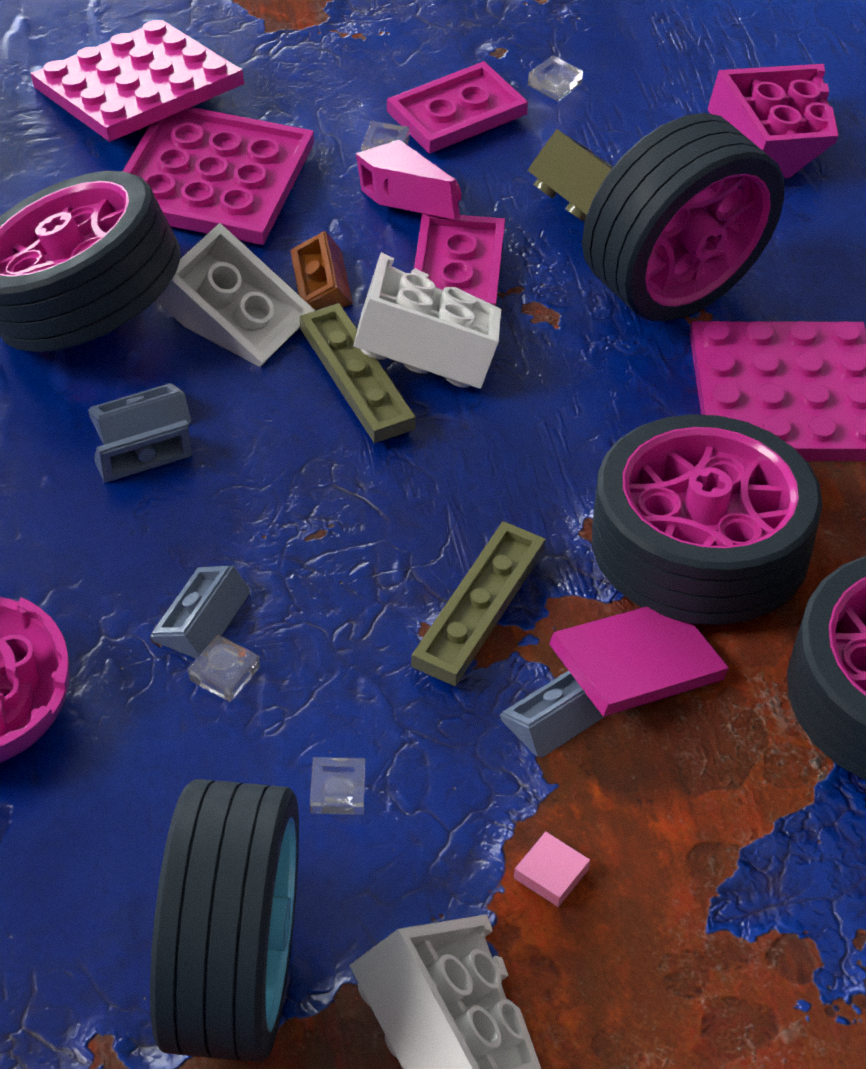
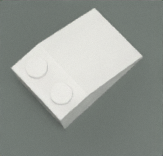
(233, 298)

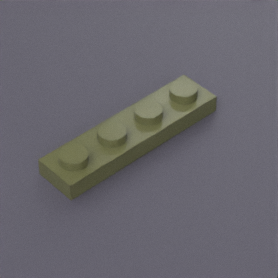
(356, 374)
(478, 603)

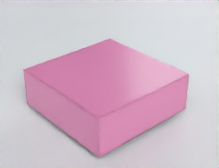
(551, 869)

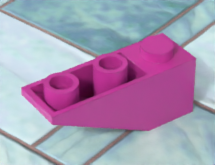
(407, 181)

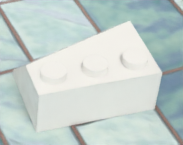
(427, 326)
(444, 998)

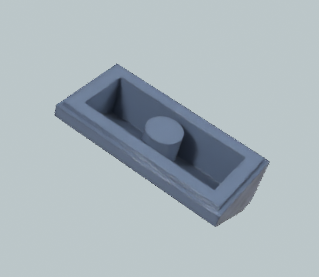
(139, 413)
(143, 451)
(202, 610)
(551, 715)

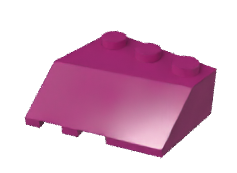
(779, 111)

